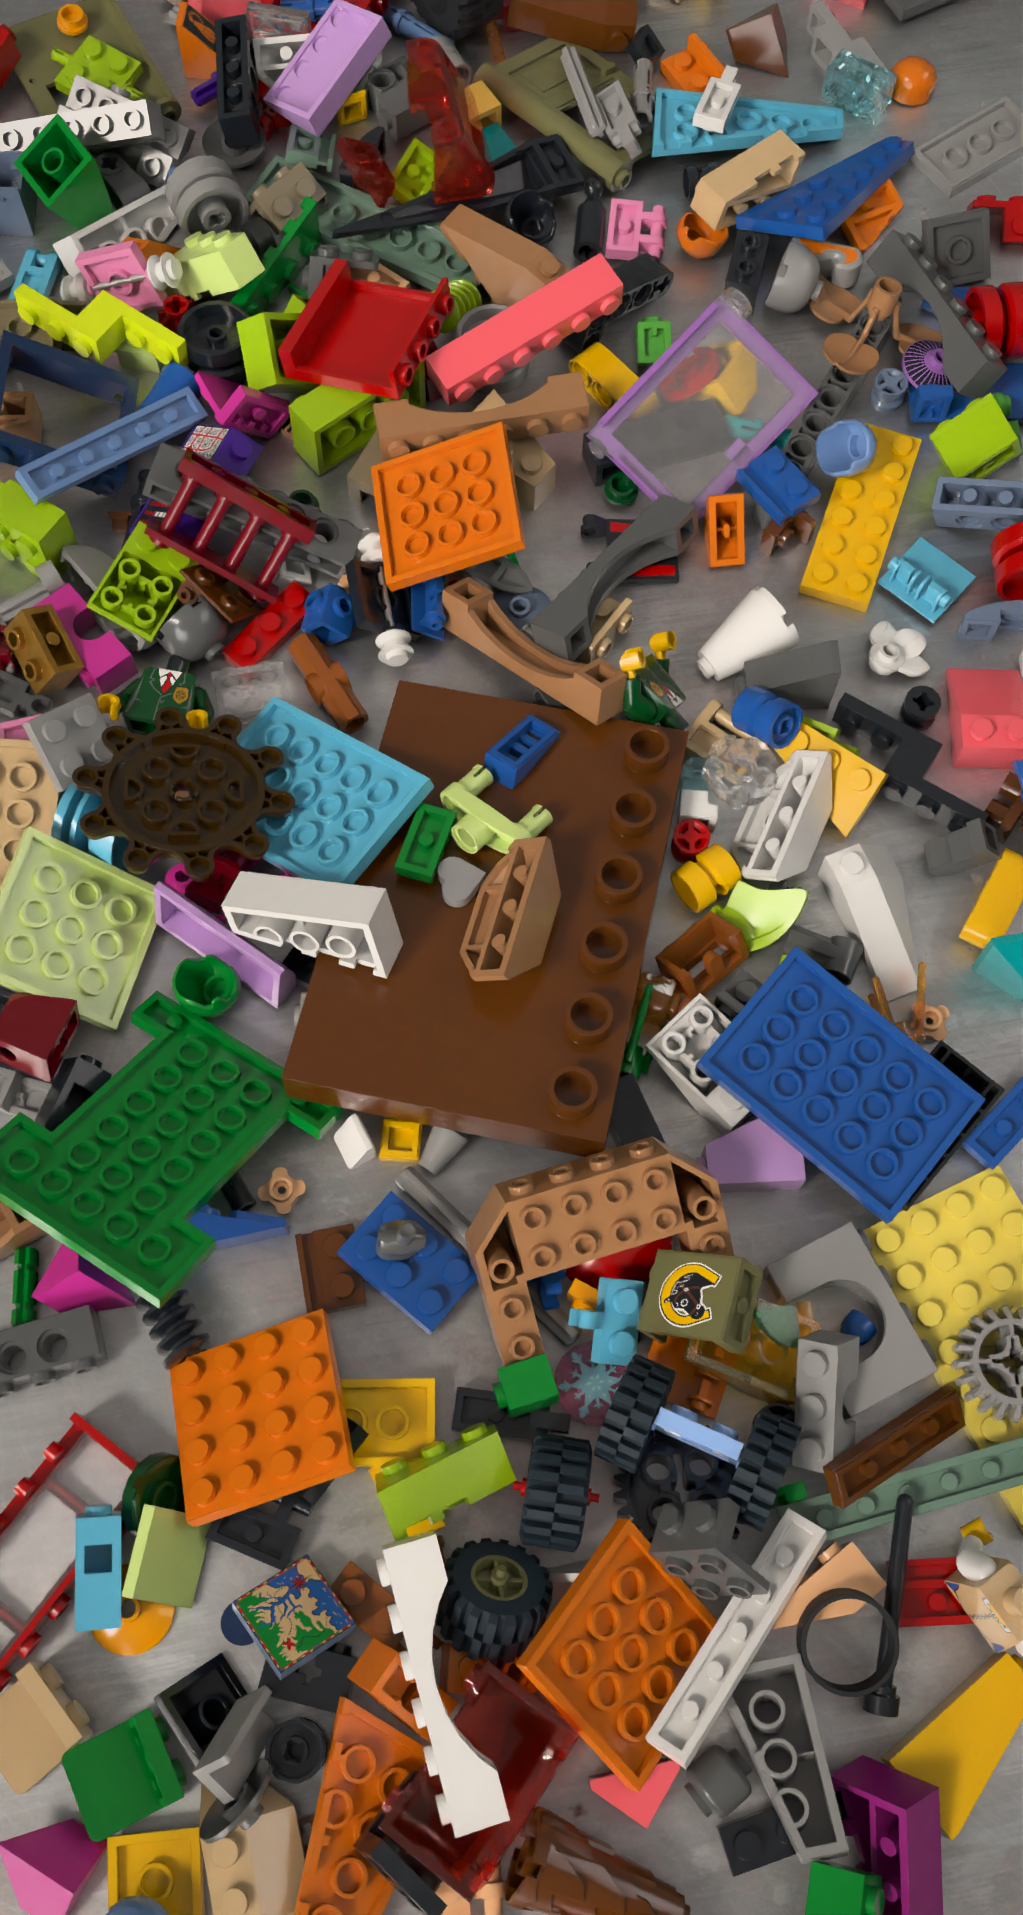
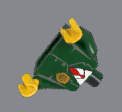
(157, 690)
(649, 690)

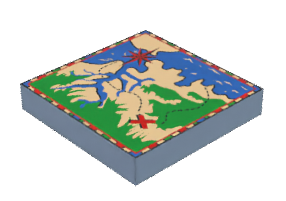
(293, 1616)

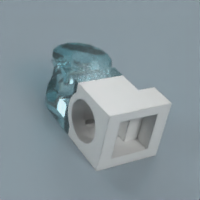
(694, 795)

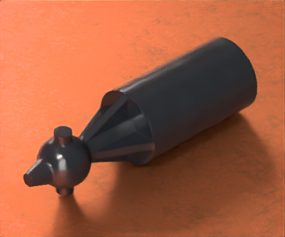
(590, 222)

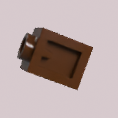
(777, 536)

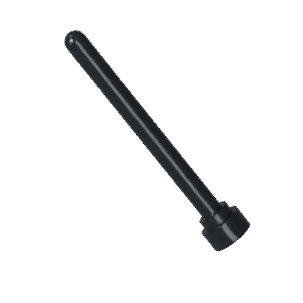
(884, 1699)

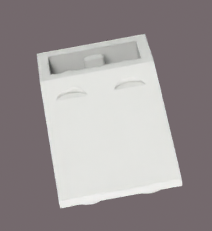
(680, 1048)

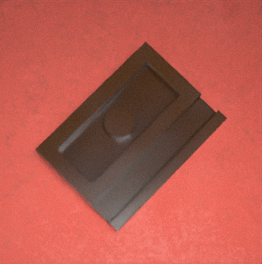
(325, 1276)

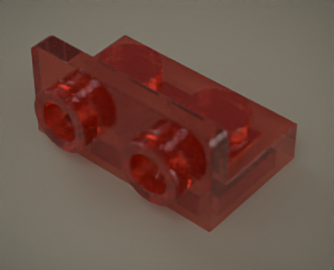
(367, 168)

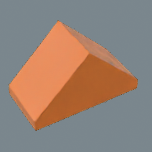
(724, 529)

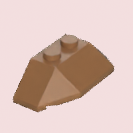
(513, 913)

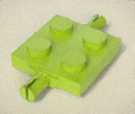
(99, 65)

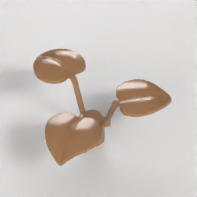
(838, 304)

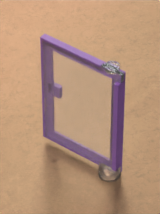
(703, 408)

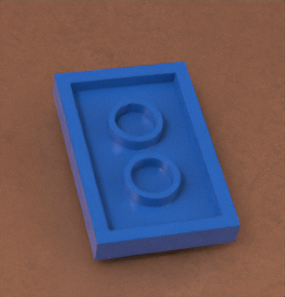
(420, 1286)

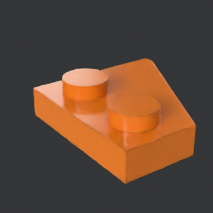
(873, 217)

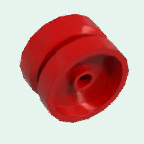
(1000, 315)
(1008, 562)

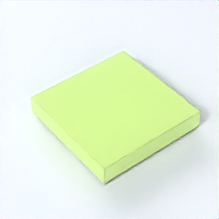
(166, 1558)

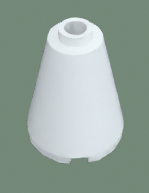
(748, 633)

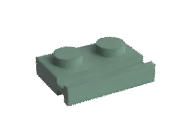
(309, 149)

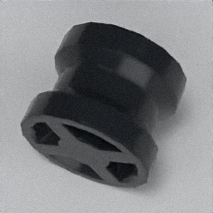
(912, 711)

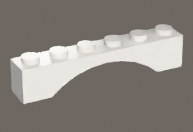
(468, 1776)

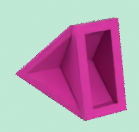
(77, 1282)
(51, 1866)

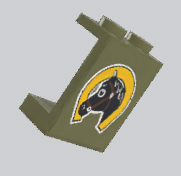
(700, 1298)

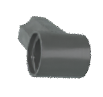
(835, 954)

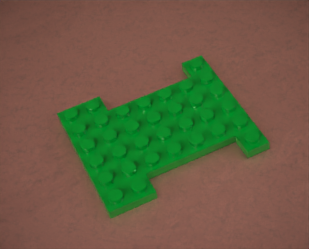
(152, 1150)

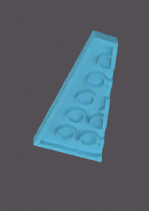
(748, 124)

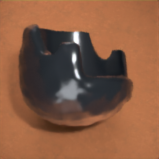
(531, 217)

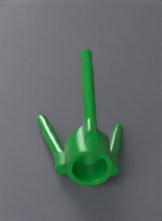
(633, 1059)

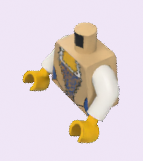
(988, 1589)

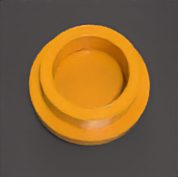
(72, 20)

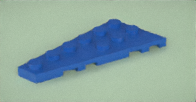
(829, 197)

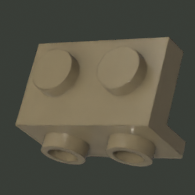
(284, 196)

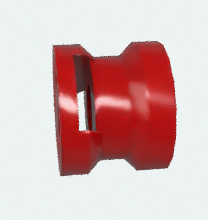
(693, 833)

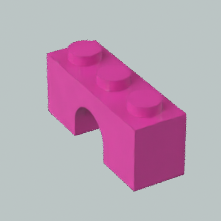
(104, 658)

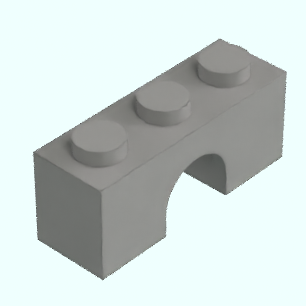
(824, 1370)

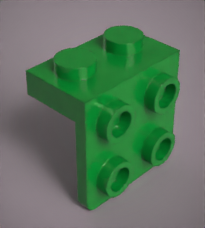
(123, 1775)

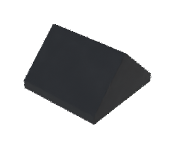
(200, 1704)

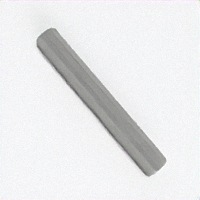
(583, 92)

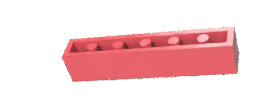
(525, 330)

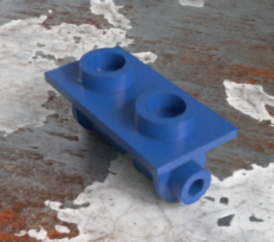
(427, 608)

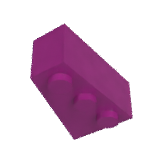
(895, 1833)

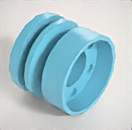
(67, 828)

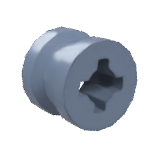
(888, 390)

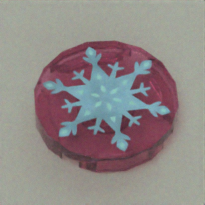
(586, 1386)

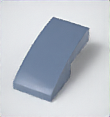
(985, 620)

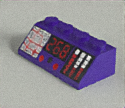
(218, 444)

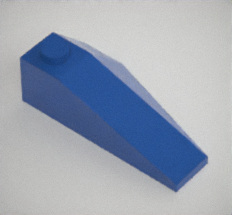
(238, 1227)

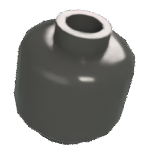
(718, 1781)

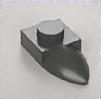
(500, 575)

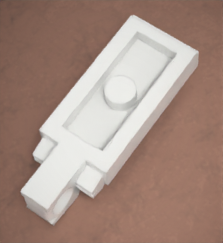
(718, 101)

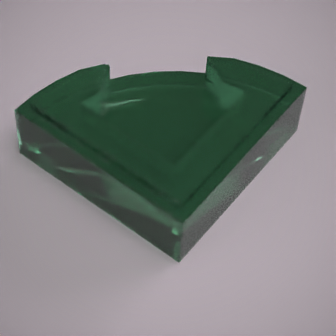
(779, 1324)

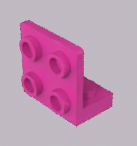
(242, 406)

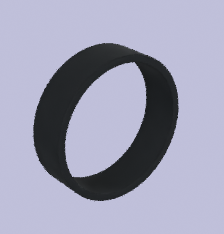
(889, 1663)

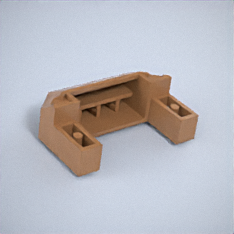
(581, 1215)

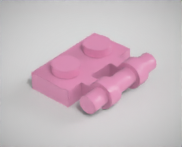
(625, 226)

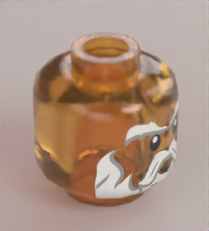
(663, 1001)

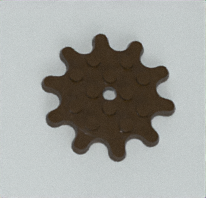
(151, 768)

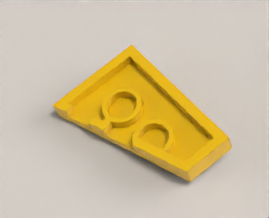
(853, 778)

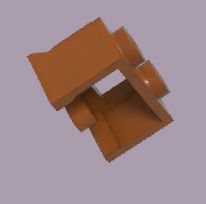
(698, 945)

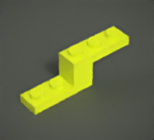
(101, 327)

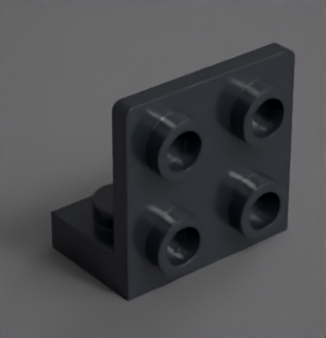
(399, 1867)

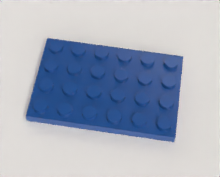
(841, 1084)

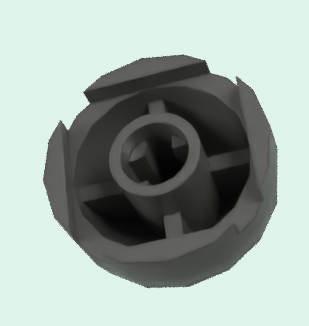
(195, 632)

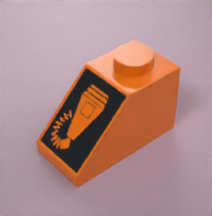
(196, 42)

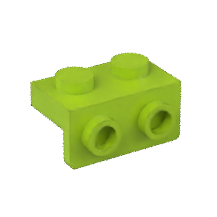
(414, 172)

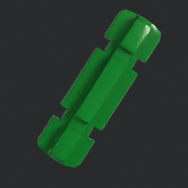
(24, 1283)

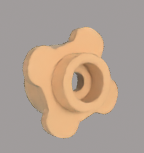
(938, 1016)
(282, 1202)

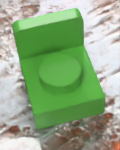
(652, 339)

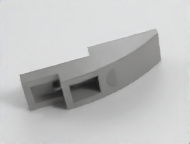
(831, 37)

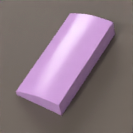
(328, 66)
(211, 936)

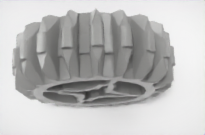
(975, 1366)

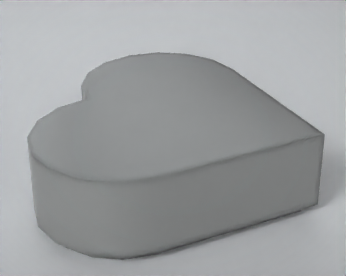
(459, 881)

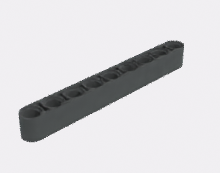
(827, 407)

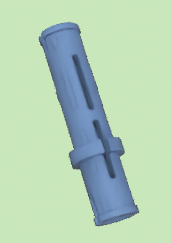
(405, 24)

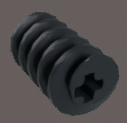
(173, 1328)

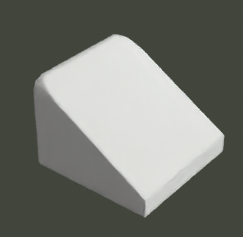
(291, 571)
(354, 1142)

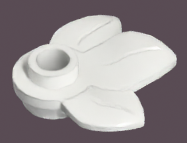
(897, 650)

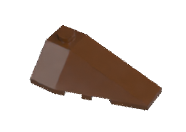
(586, 23)

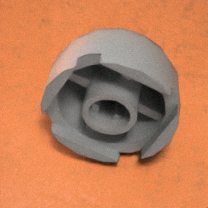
(795, 280)

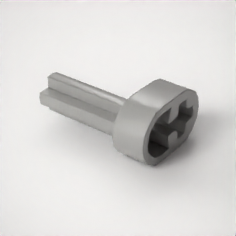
(50, 582)

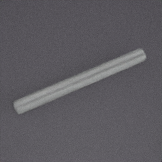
(456, 1226)

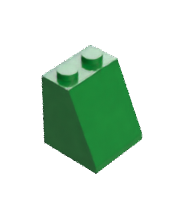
(65, 175)

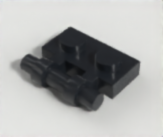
(261, 1535)

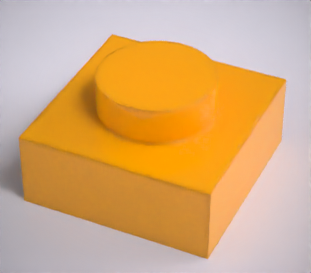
(582, 1295)

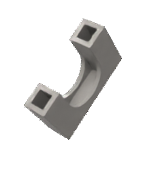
(846, 1262)

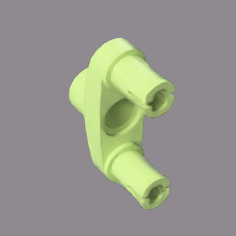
(480, 823)

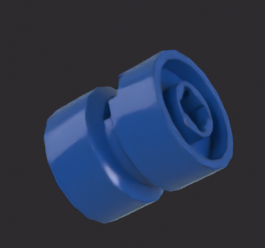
(766, 717)

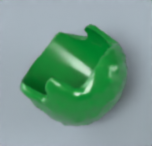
(206, 985)

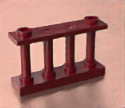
(231, 491)

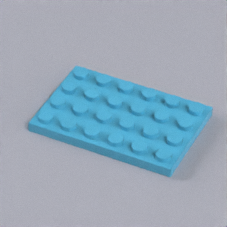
(343, 792)

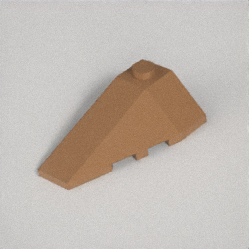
(500, 258)

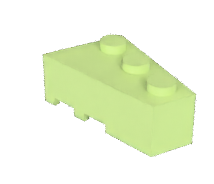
(215, 264)

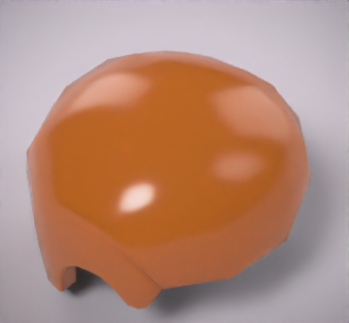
(914, 80)
(698, 237)

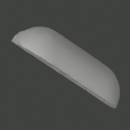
(86, 570)

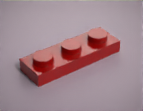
(269, 629)

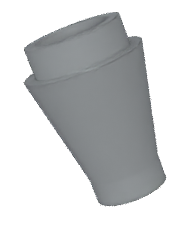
(441, 1148)

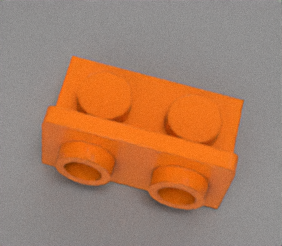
(692, 67)

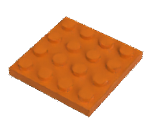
(447, 507)
(260, 1418)
(618, 1650)

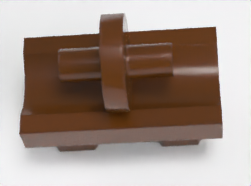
(1002, 816)

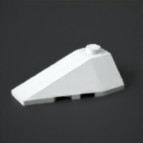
(143, 219)
(874, 912)

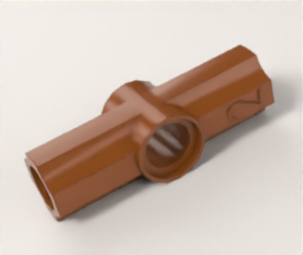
(328, 683)

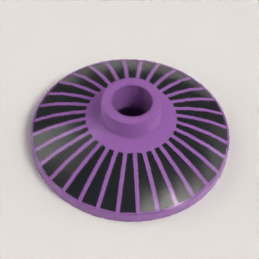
(924, 363)

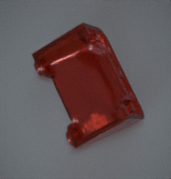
(459, 144)
(528, 1748)

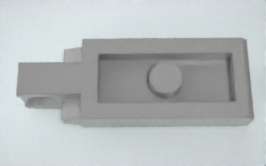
(620, 118)

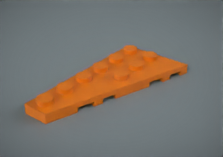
(360, 1772)

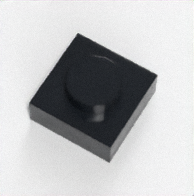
(645, 45)

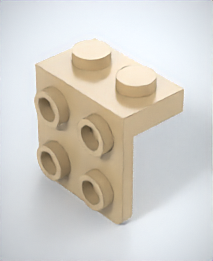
(37, 1725)

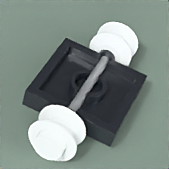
(379, 608)

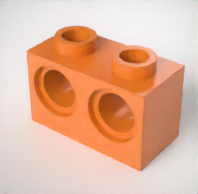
(383, 1679)

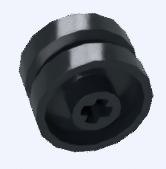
(214, 339)

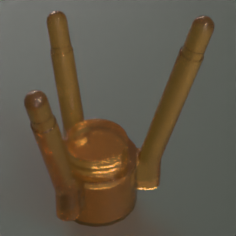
(916, 1034)

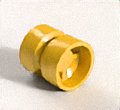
(702, 881)

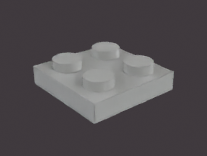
(69, 739)

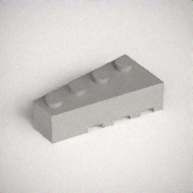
(786, 1747)

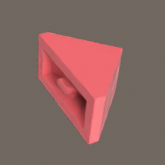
(637, 1805)

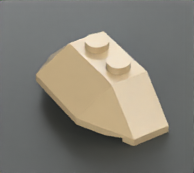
(256, 1867)

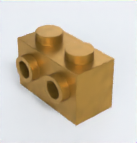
(43, 649)

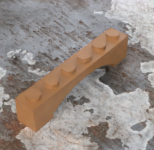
(552, 409)
(588, 689)

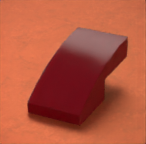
(213, 891)

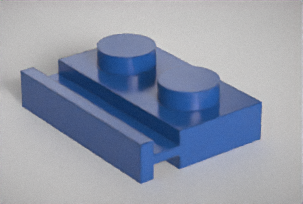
(778, 485)

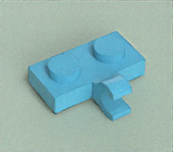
(613, 1320)

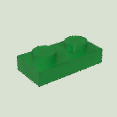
(425, 843)

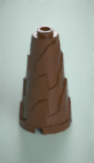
(579, 1874)

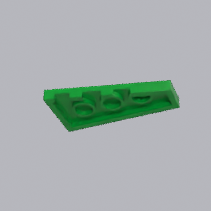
(284, 262)

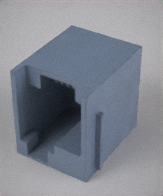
(17, 198)

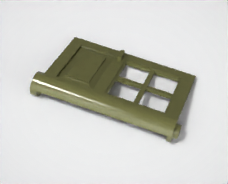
(106, 23)
(539, 92)

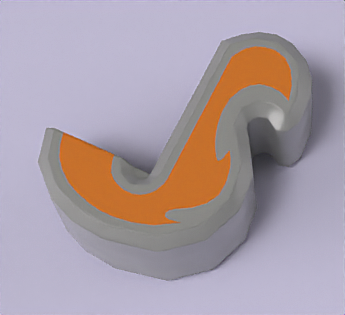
(835, 260)

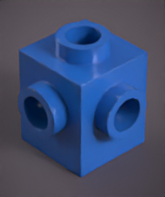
(329, 614)

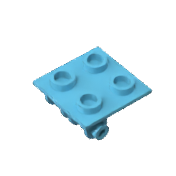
(926, 579)

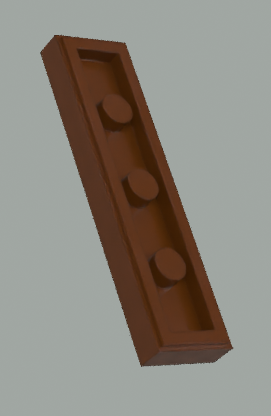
(894, 1446)

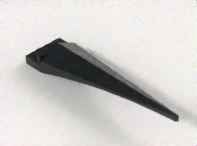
(535, 165)

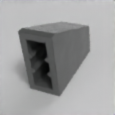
(799, 675)

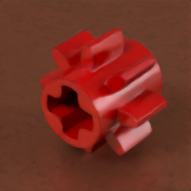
(174, 308)

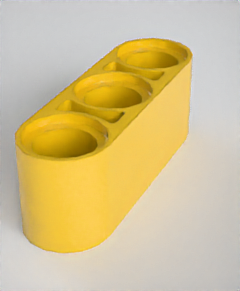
(603, 374)
(996, 902)

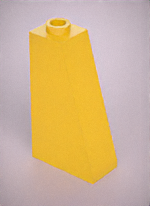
(964, 1738)

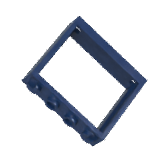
(73, 373)

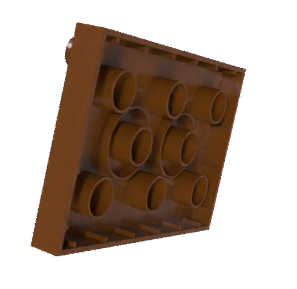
(528, 1053)

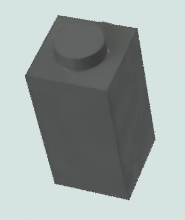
(395, 112)

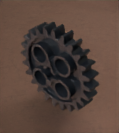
(644, 1493)

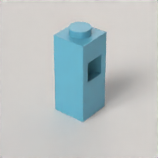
(98, 1568)

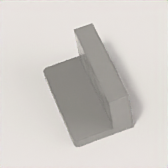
(236, 1746)

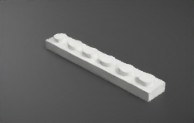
(735, 1641)

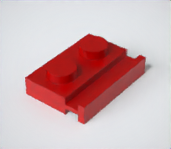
(927, 1597)

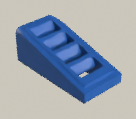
(510, 770)

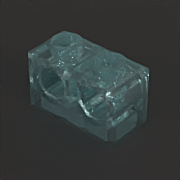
(858, 86)

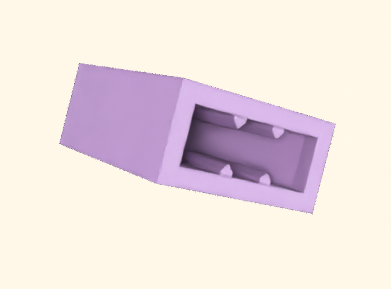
(753, 1160)

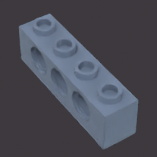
(977, 503)

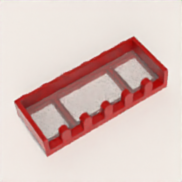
(40, 1532)

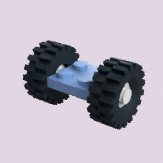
(640, 1409)

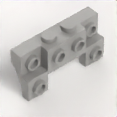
(156, 155)

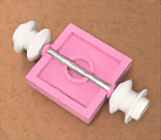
(124, 274)

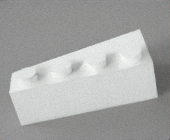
(316, 918)

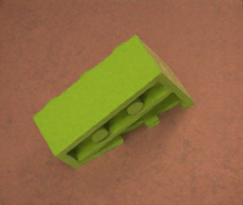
(443, 1478)

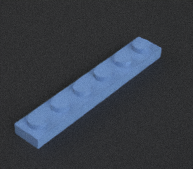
(110, 445)

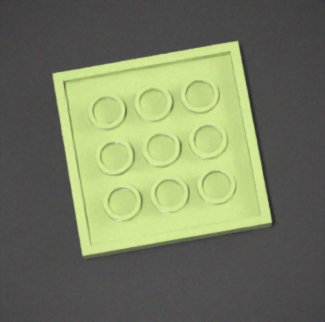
(73, 927)

